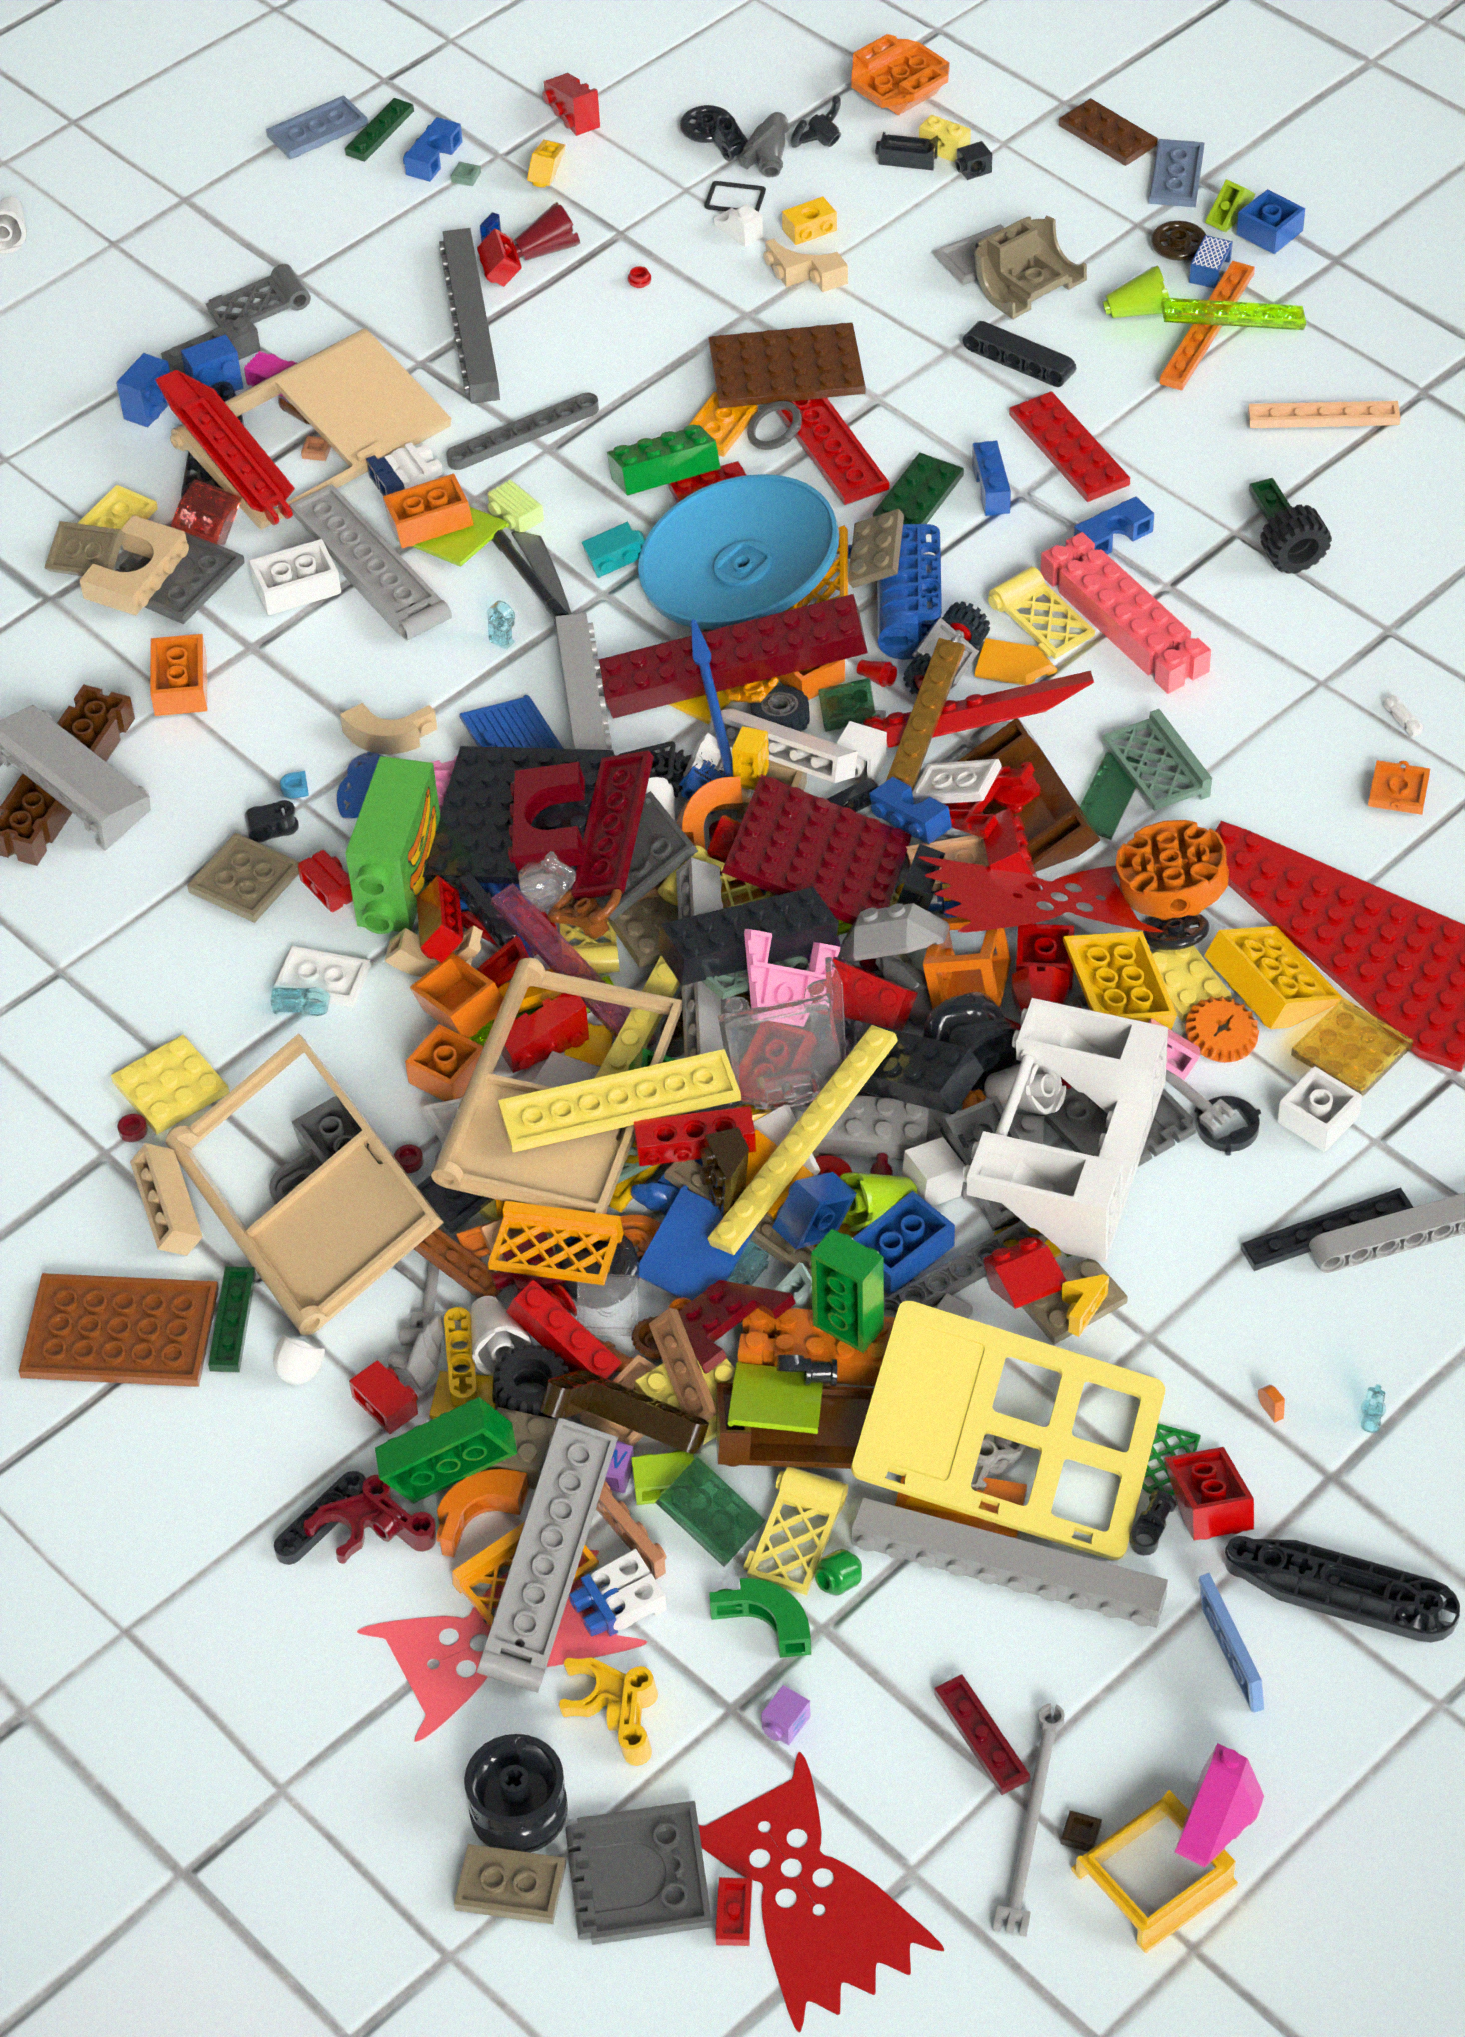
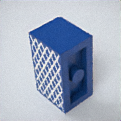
(1209, 260)

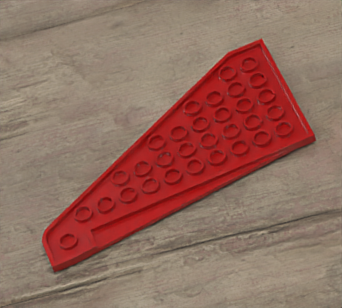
(1375, 945)

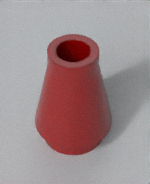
(879, 672)

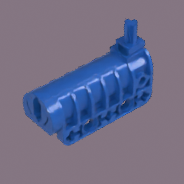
(905, 596)

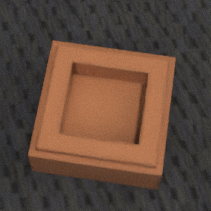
(315, 449)

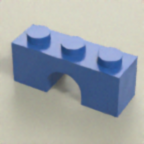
(423, 157)
(991, 474)
(1128, 518)
(895, 804)

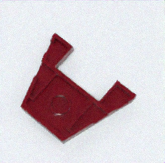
(720, 1310)

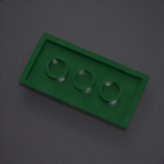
(921, 489)

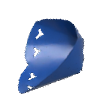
(359, 781)

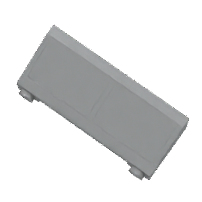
(72, 774)

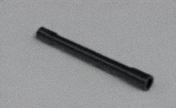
(551, 604)

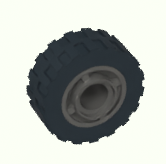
(785, 707)

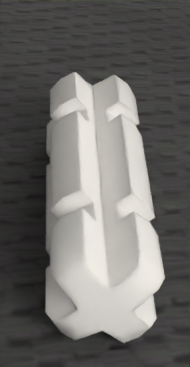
(1403, 716)

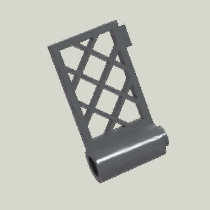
(284, 287)

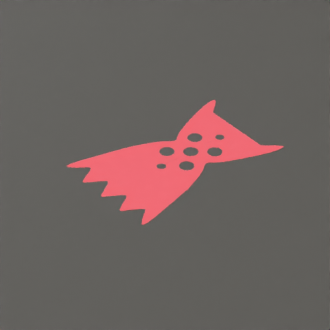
(442, 1689)

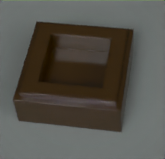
(1081, 1831)

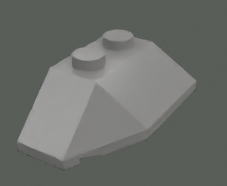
(892, 932)

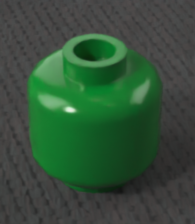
(838, 1572)

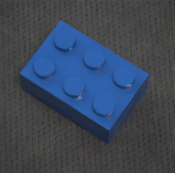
(909, 1239)

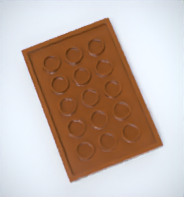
(119, 1330)

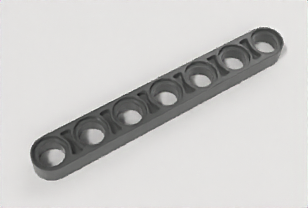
(515, 438)
(947, 1274)

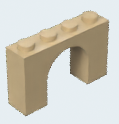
(133, 589)

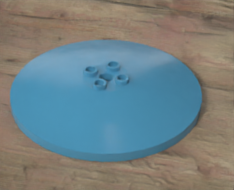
(759, 521)

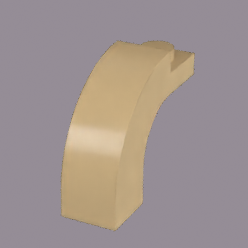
(386, 735)
(407, 956)

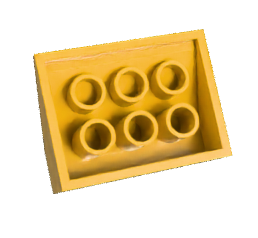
(1271, 975)
(1120, 976)

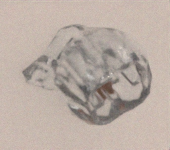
(546, 881)

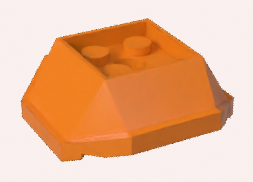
(898, 73)

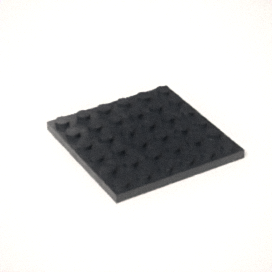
(477, 810)

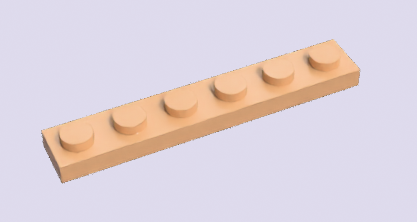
(1324, 414)

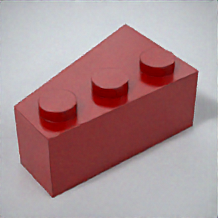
(573, 103)
(1008, 848)
(551, 1028)

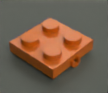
(1399, 787)

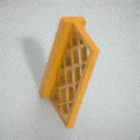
(841, 580)
(560, 1224)
(490, 1561)

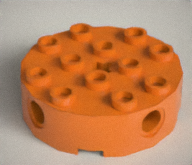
(1172, 869)

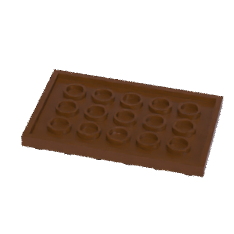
(786, 365)

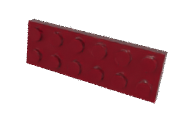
(613, 824)

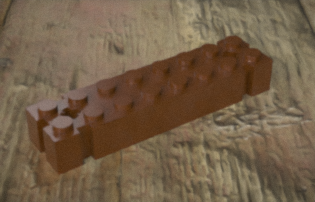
(31, 814)

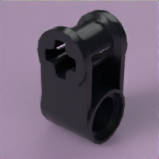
(730, 141)
(268, 821)

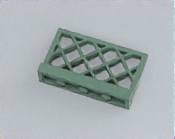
(1175, 754)

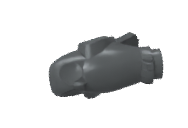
(767, 145)
(902, 971)

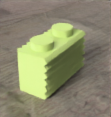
(515, 506)

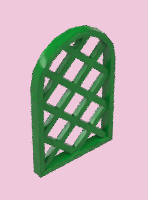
(1173, 1432)

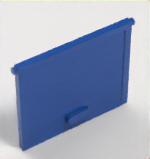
(510, 725)
(680, 1253)

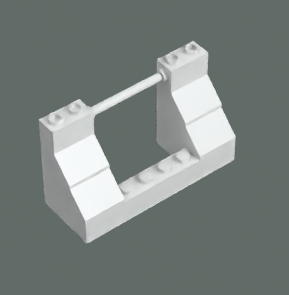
(1060, 1191)

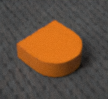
(1272, 1402)

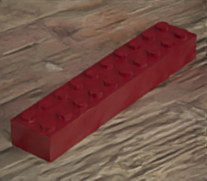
(739, 656)

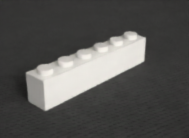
(794, 747)

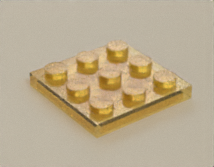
(1352, 1046)

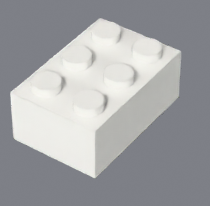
(295, 577)

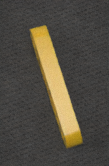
(460, 1356)

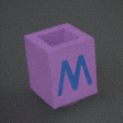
(620, 1467)
(785, 1715)

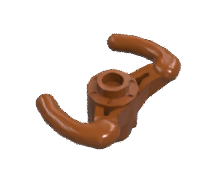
(585, 914)

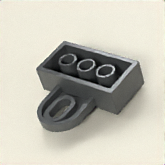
(321, 1135)

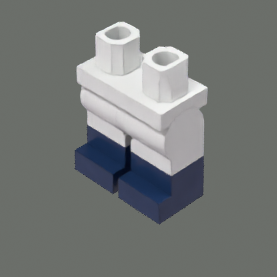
(403, 469)

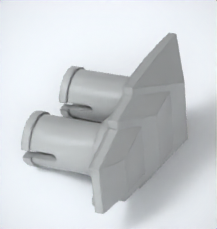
(423, 1359)

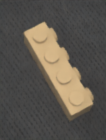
(166, 1199)

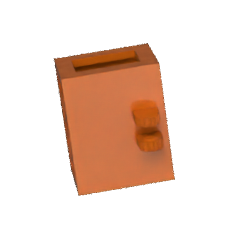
(957, 975)

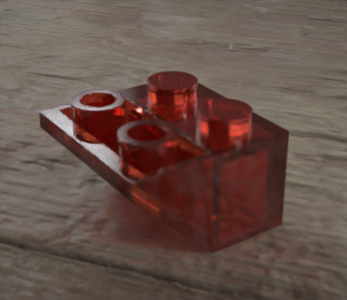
(206, 512)

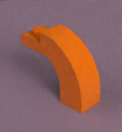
(716, 795)
(480, 1493)

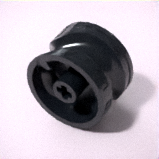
(978, 1025)
(516, 1793)

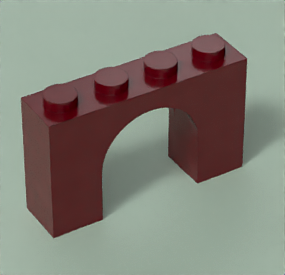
(532, 793)

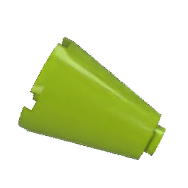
(1138, 296)
(874, 1196)

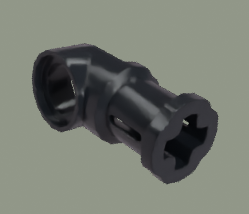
(813, 1370)
(1145, 1522)

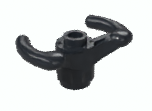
(820, 128)

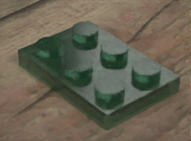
(710, 1511)

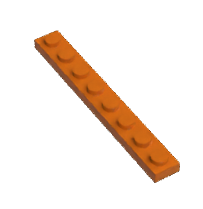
(1201, 336)

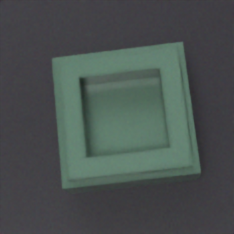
(466, 174)

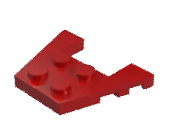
(968, 816)

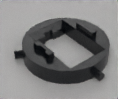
(1237, 1139)

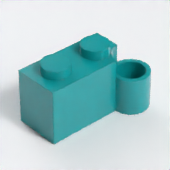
(613, 549)

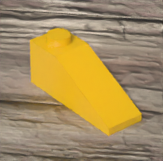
(545, 163)

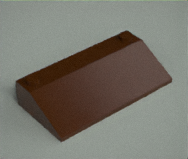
(1052, 820)
(834, 1446)

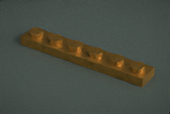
(926, 711)

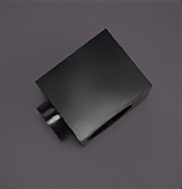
(974, 160)

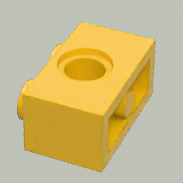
(809, 220)

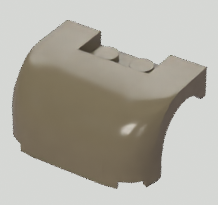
(1024, 265)

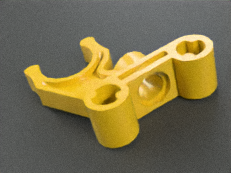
(625, 1699)

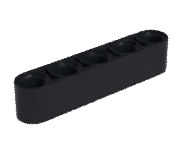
(1019, 353)

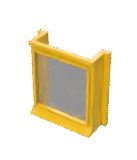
(1150, 1880)

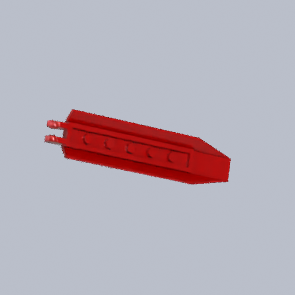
(228, 444)
(990, 708)

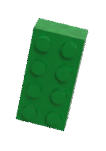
(663, 459)
(847, 1290)
(445, 1450)

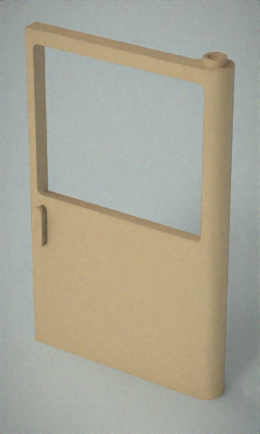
(351, 397)
(562, 1174)
(331, 1229)

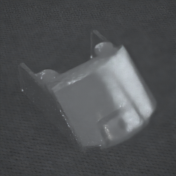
(786, 1048)

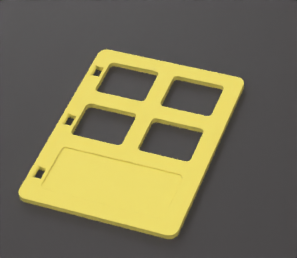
(938, 1404)

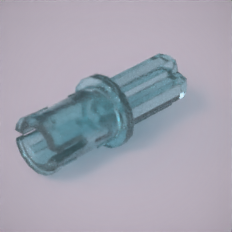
(1373, 1409)

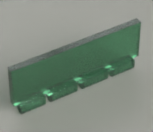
(1108, 796)

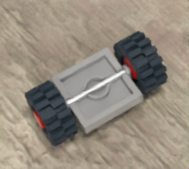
(958, 624)

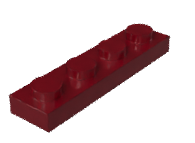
(982, 1734)

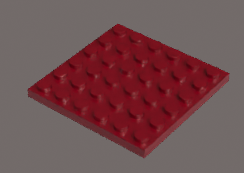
(807, 842)

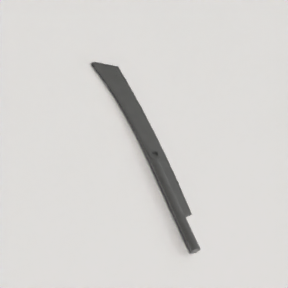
(542, 565)

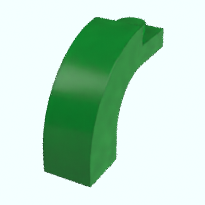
(772, 1605)

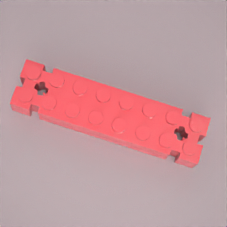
(1125, 612)

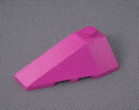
(1221, 1806)

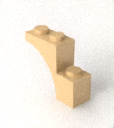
(824, 270)

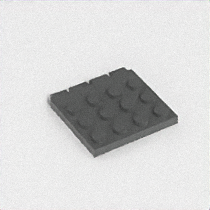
(193, 579)
(656, 854)
(1083, 1122)
(638, 1873)

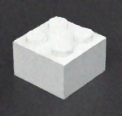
(1319, 1109)

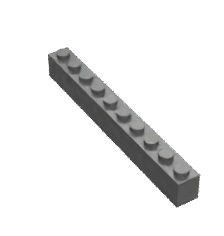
(470, 316)

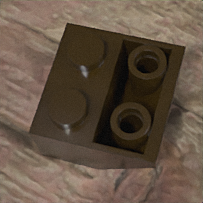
(724, 1167)

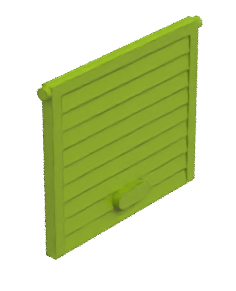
(463, 544)
(774, 1399)

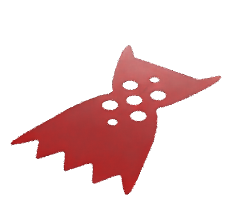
(990, 905)
(806, 1949)

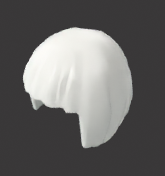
(296, 1360)

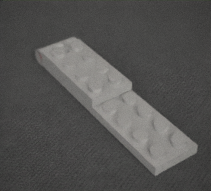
(371, 563)
(892, 1126)
(547, 1556)

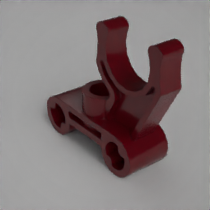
(378, 1513)

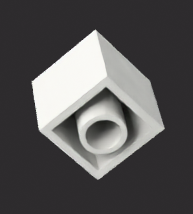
(870, 746)
(934, 1171)

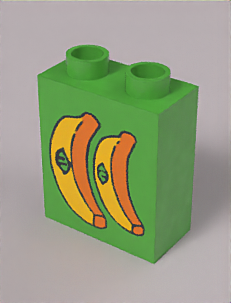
(393, 844)

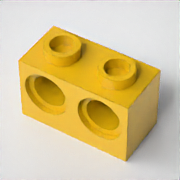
(750, 756)

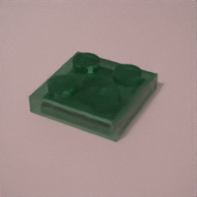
(847, 703)

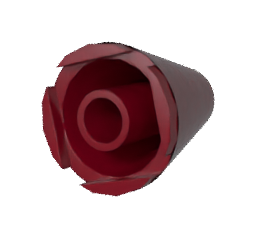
(547, 234)

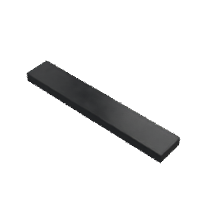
(1296, 1238)

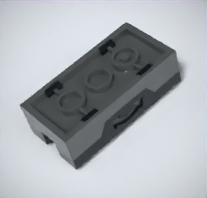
(961, 1133)

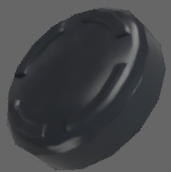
(623, 1263)

